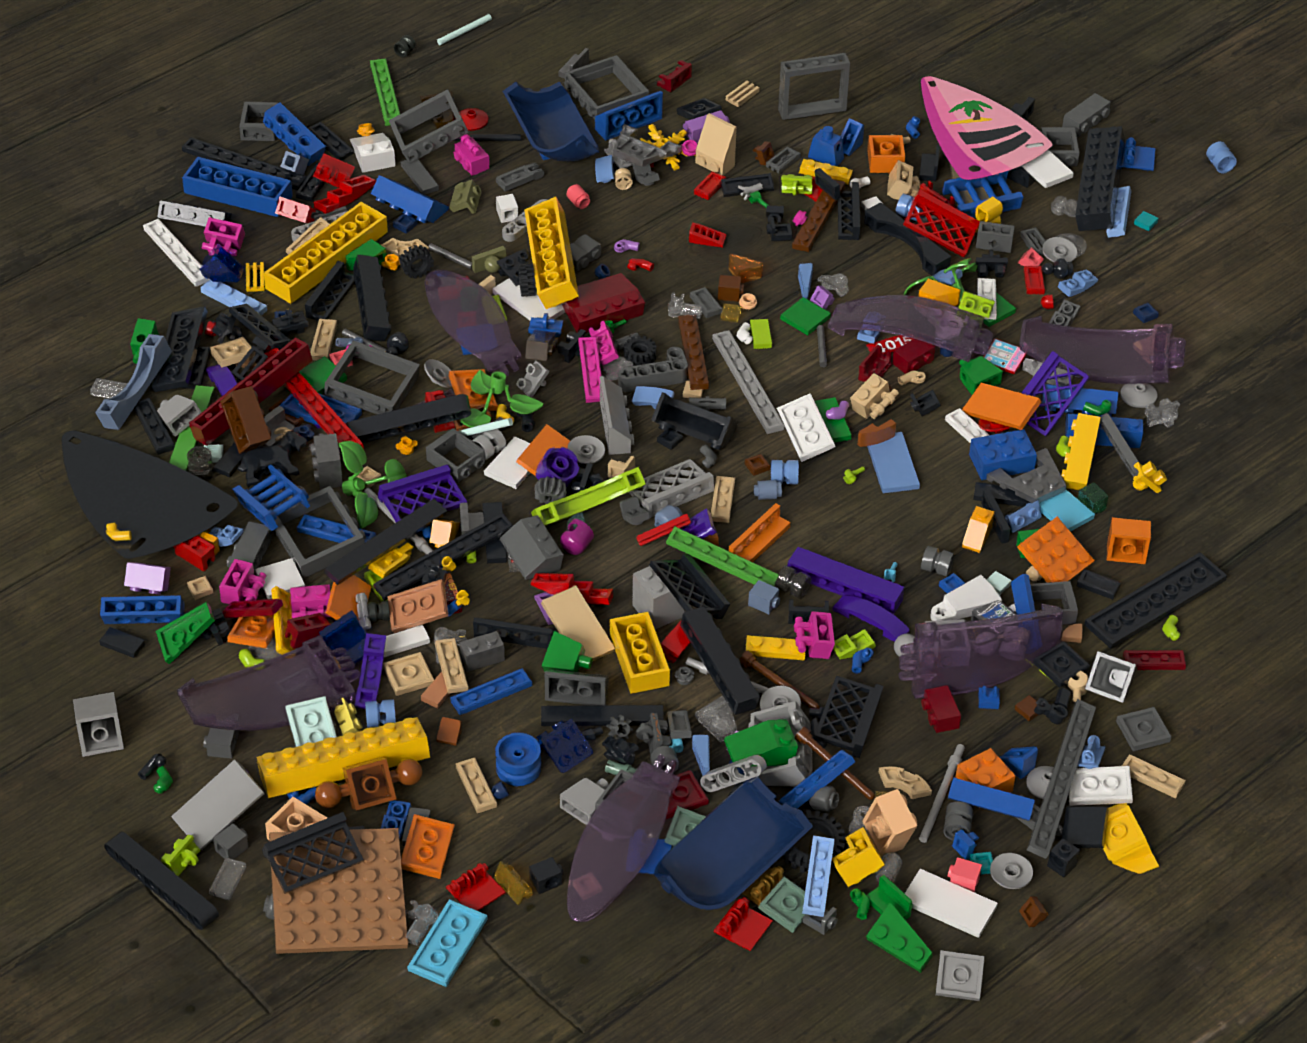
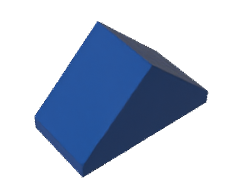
(852, 136)
(1020, 760)

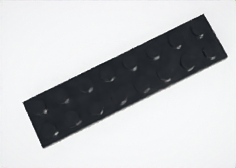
(1155, 600)

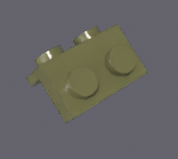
(465, 196)

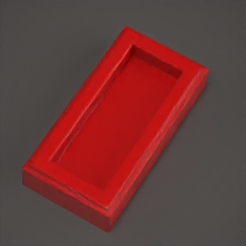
(709, 186)
(1034, 280)

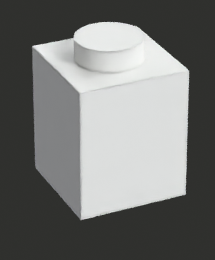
(506, 208)

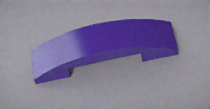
(221, 377)
(872, 614)
(371, 669)

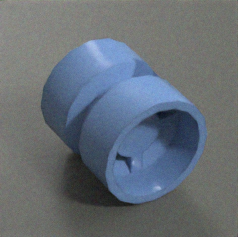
(1221, 157)
(904, 205)
(785, 471)
(373, 716)

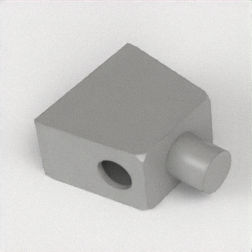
(178, 413)
(581, 798)

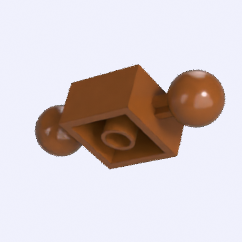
(368, 783)

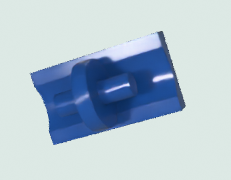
(546, 324)

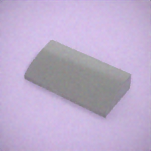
(218, 804)

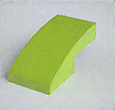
(847, 647)

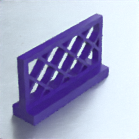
(1039, 380)
(416, 484)

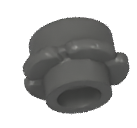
(684, 675)

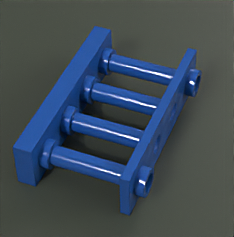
(1009, 201)
(261, 510)

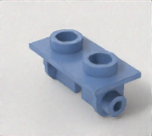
(1023, 516)
(1092, 753)

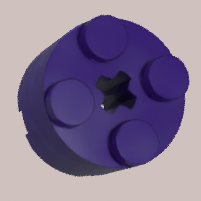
(559, 464)

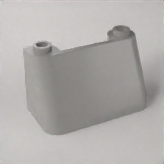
(799, 766)

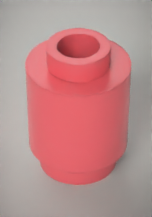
(578, 196)

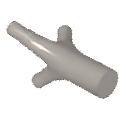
(747, 190)

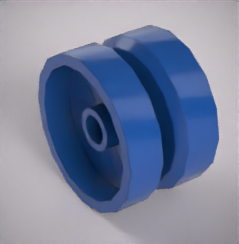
(518, 759)

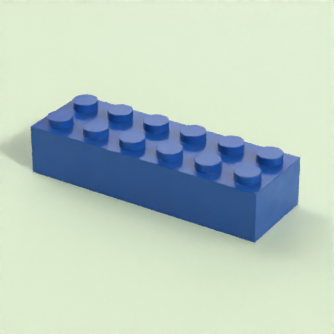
(235, 186)

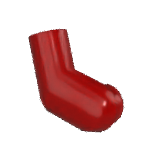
(633, 263)

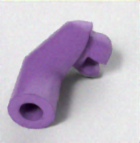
(624, 245)
(838, 412)

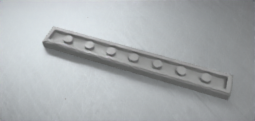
(748, 382)

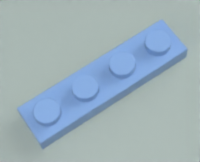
(1121, 212)
(230, 296)
(818, 876)

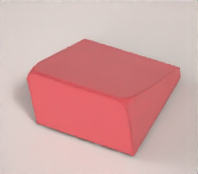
(1030, 258)

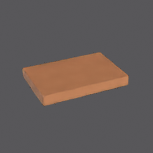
(417, 606)

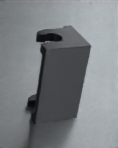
(804, 611)

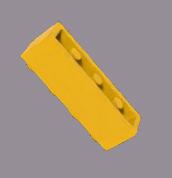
(1081, 451)

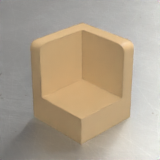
(616, 468)

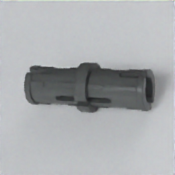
(708, 403)

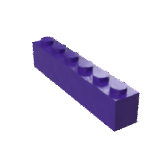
(847, 580)

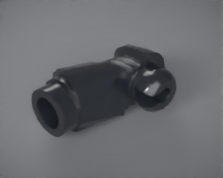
(527, 421)

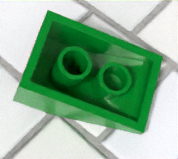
(769, 739)

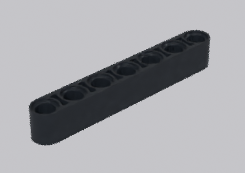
(411, 418)
(161, 880)

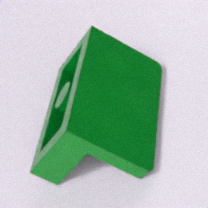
(887, 893)

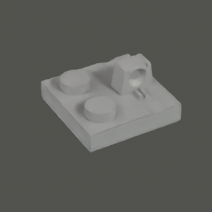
(960, 975)

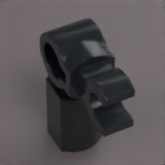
(1055, 712)

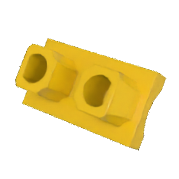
(1149, 477)

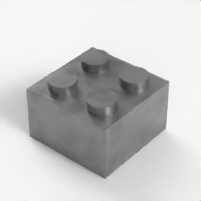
(326, 461)

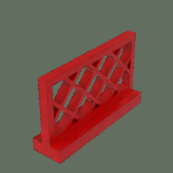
(944, 213)

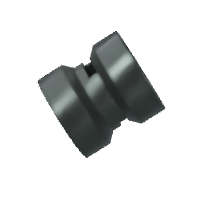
(404, 46)
(383, 609)

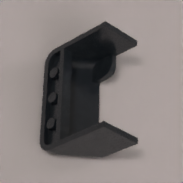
(694, 421)

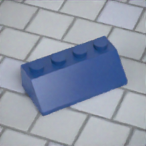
(634, 114)
(408, 199)
(1085, 395)
(1129, 428)

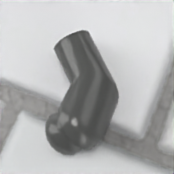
(710, 456)

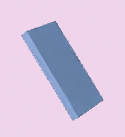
(894, 465)

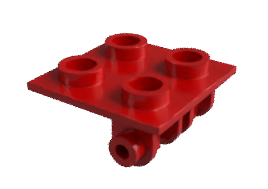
(333, 170)
(475, 888)
(743, 925)

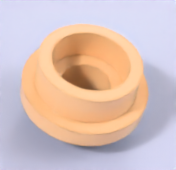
(748, 301)

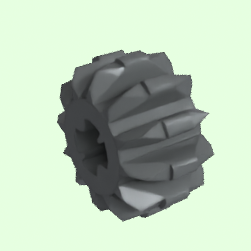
(549, 490)

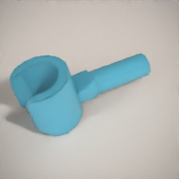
(890, 574)
(677, 745)

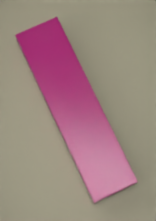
(590, 368)

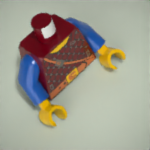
(454, 598)

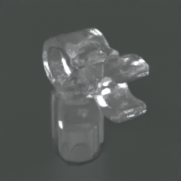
(676, 308)
(443, 633)
(425, 916)

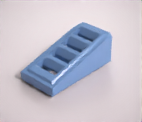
(805, 276)
(700, 747)

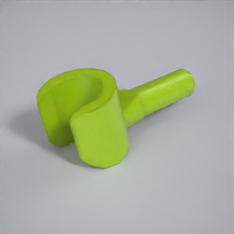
(850, 475)

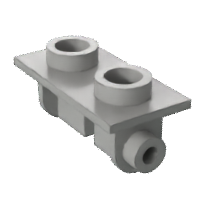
(620, 163)

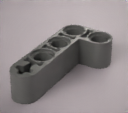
(655, 374)

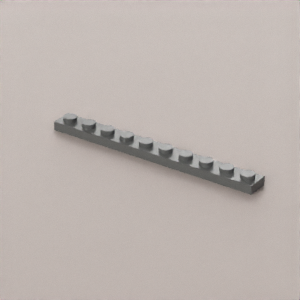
(1061, 779)

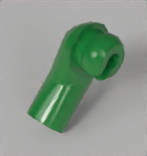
(1105, 407)
(164, 781)
(861, 902)

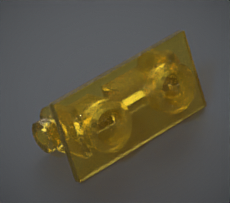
(509, 880)

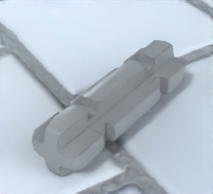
(363, 611)

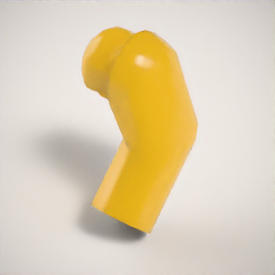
(501, 412)
(117, 535)

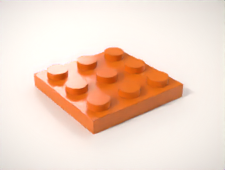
(1055, 552)

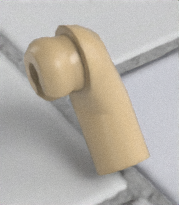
(913, 377)

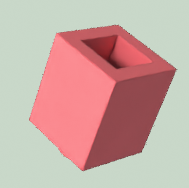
(965, 874)

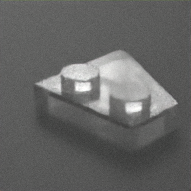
(717, 718)

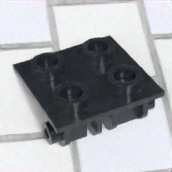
(510, 264)

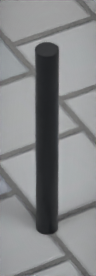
(494, 137)

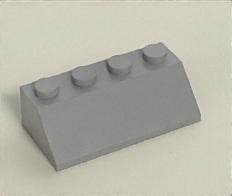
(615, 418)

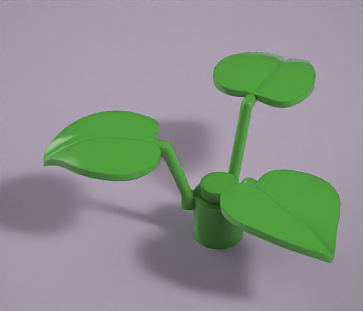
(969, 268)
(496, 384)
(354, 458)

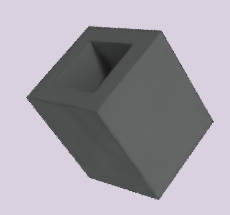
(231, 842)

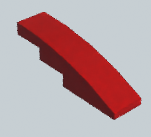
(347, 193)
(560, 582)

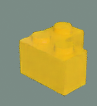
(859, 859)

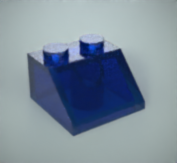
(221, 266)

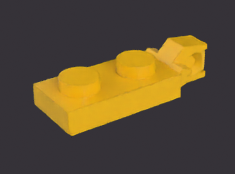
(391, 561)

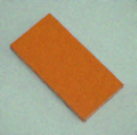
(1001, 406)

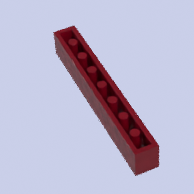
(264, 380)

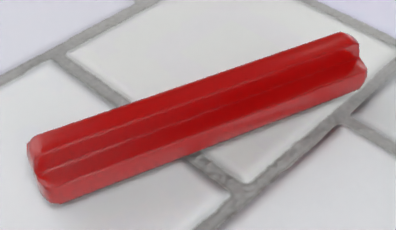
(663, 529)

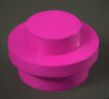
(689, 147)
(799, 218)

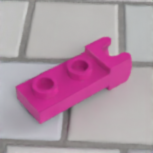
(605, 343)

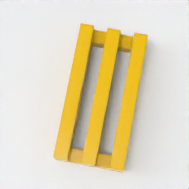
(255, 267)

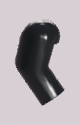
(155, 761)

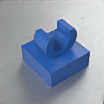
(988, 698)
(964, 843)

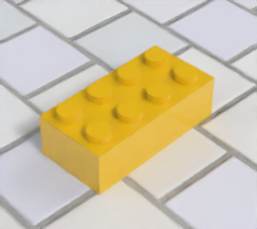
(639, 652)

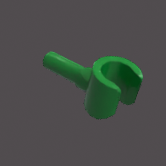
(756, 197)
(612, 326)

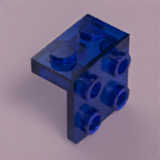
(347, 634)
(565, 745)

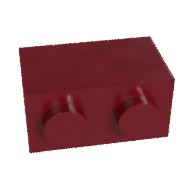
(913, 355)
(941, 709)

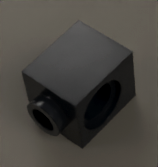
(1063, 858)
(546, 875)

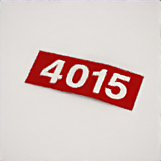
(890, 344)

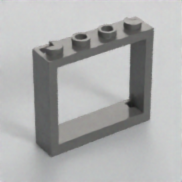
(811, 66)
(599, 69)
(422, 113)
(364, 399)
(329, 556)

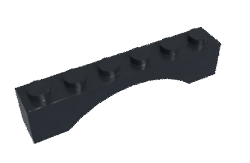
(884, 221)

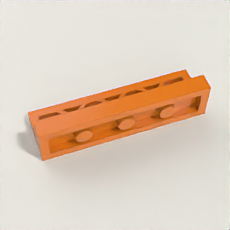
(760, 535)

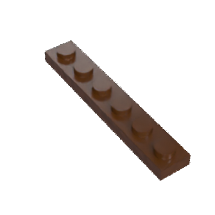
(816, 220)
(693, 352)

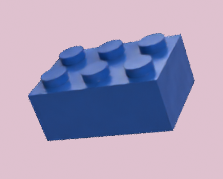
(1006, 451)

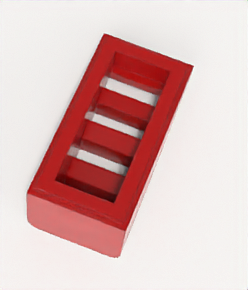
(701, 235)

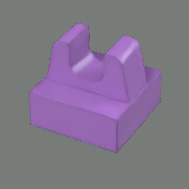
(822, 297)

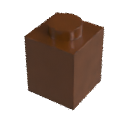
(730, 288)

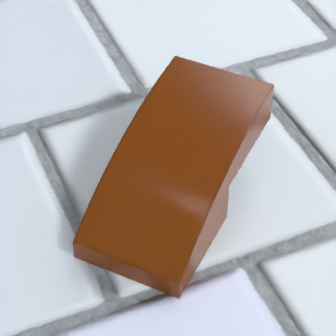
(874, 435)

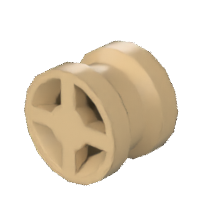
(623, 179)

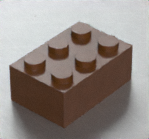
(246, 419)

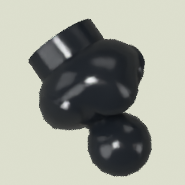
(1060, 268)
(397, 344)

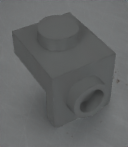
(644, 175)
(633, 512)
(822, 924)

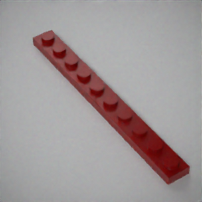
(317, 407)

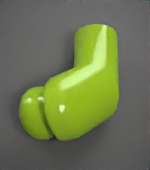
(247, 658)

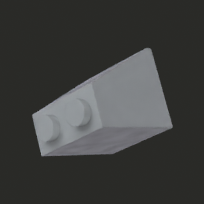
(654, 597)
(98, 724)

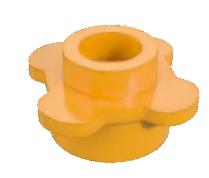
(365, 129)
(391, 262)
(406, 445)

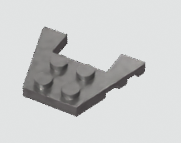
(640, 152)
(1036, 484)

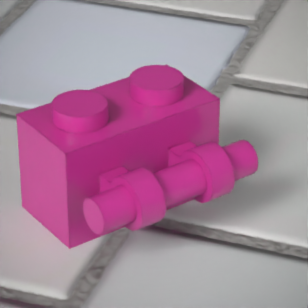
(471, 155)
(223, 233)
(238, 582)
(309, 600)
(819, 635)

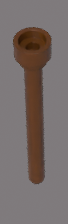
(748, 660)
(805, 737)

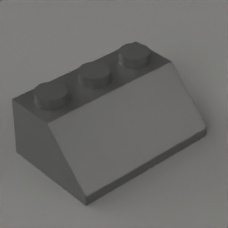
(532, 547)
(576, 687)

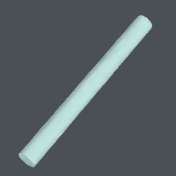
(464, 29)
(486, 427)

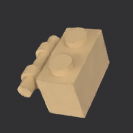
(902, 181)
(873, 397)

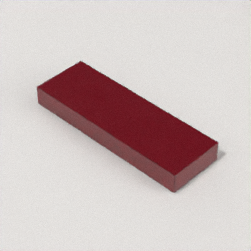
(252, 608)
(1156, 659)

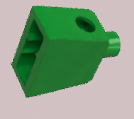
(141, 331)
(979, 371)
(565, 655)

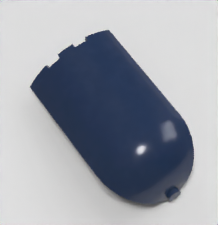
(552, 122)
(731, 847)

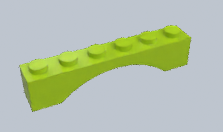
(590, 497)

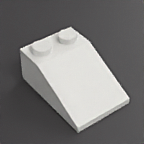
(373, 152)

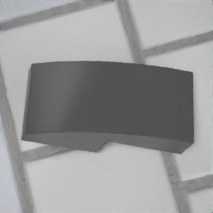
(1066, 314)

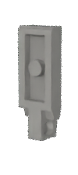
(1033, 366)

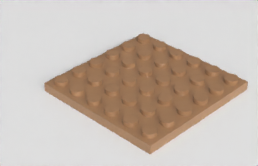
(349, 908)

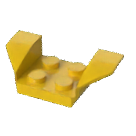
(1125, 841)

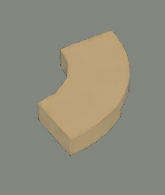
(397, 247)
(911, 784)

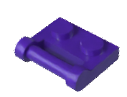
(701, 525)

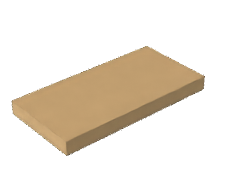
(576, 620)

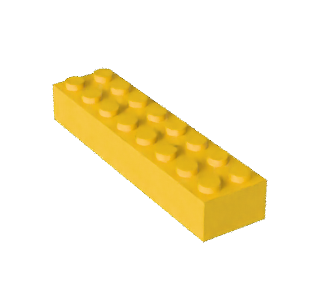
(551, 253)
(317, 256)
(323, 760)

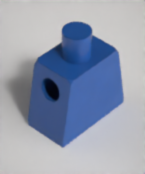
(827, 147)

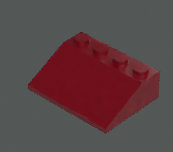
(604, 300)

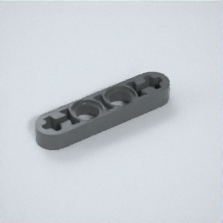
(1119, 443)

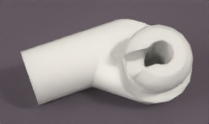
(862, 181)
(743, 334)

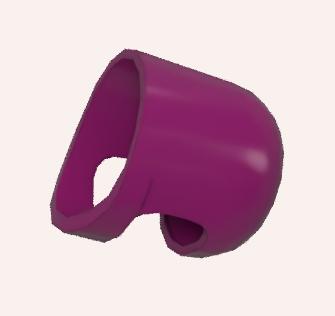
(576, 540)

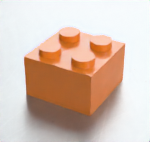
(885, 152)
(1128, 540)
(988, 771)

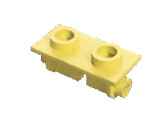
(347, 713)

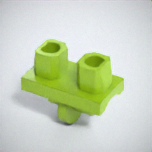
(797, 184)
(976, 304)
(182, 856)

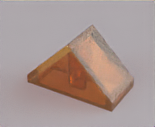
(745, 268)

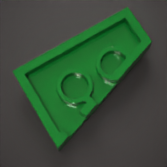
(183, 631)
(899, 939)

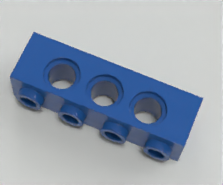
(293, 133)
(141, 609)

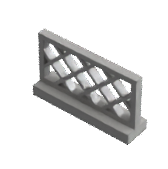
(674, 495)

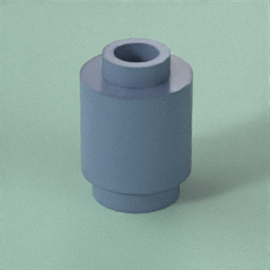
(768, 489)

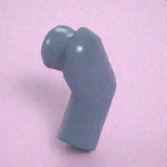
(343, 342)

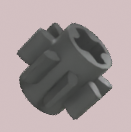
(624, 726)

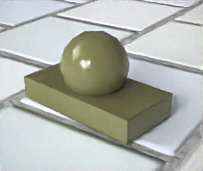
(488, 260)

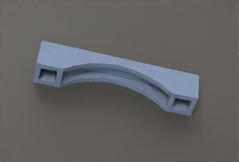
(151, 358)

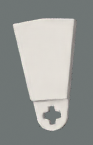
(965, 599)

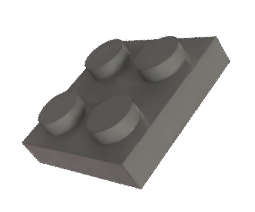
(1143, 729)

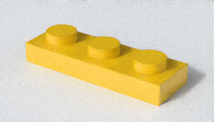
(836, 173)
(773, 647)

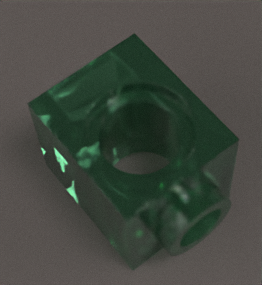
(1093, 498)

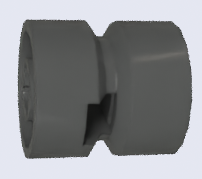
(937, 560)
(958, 818)

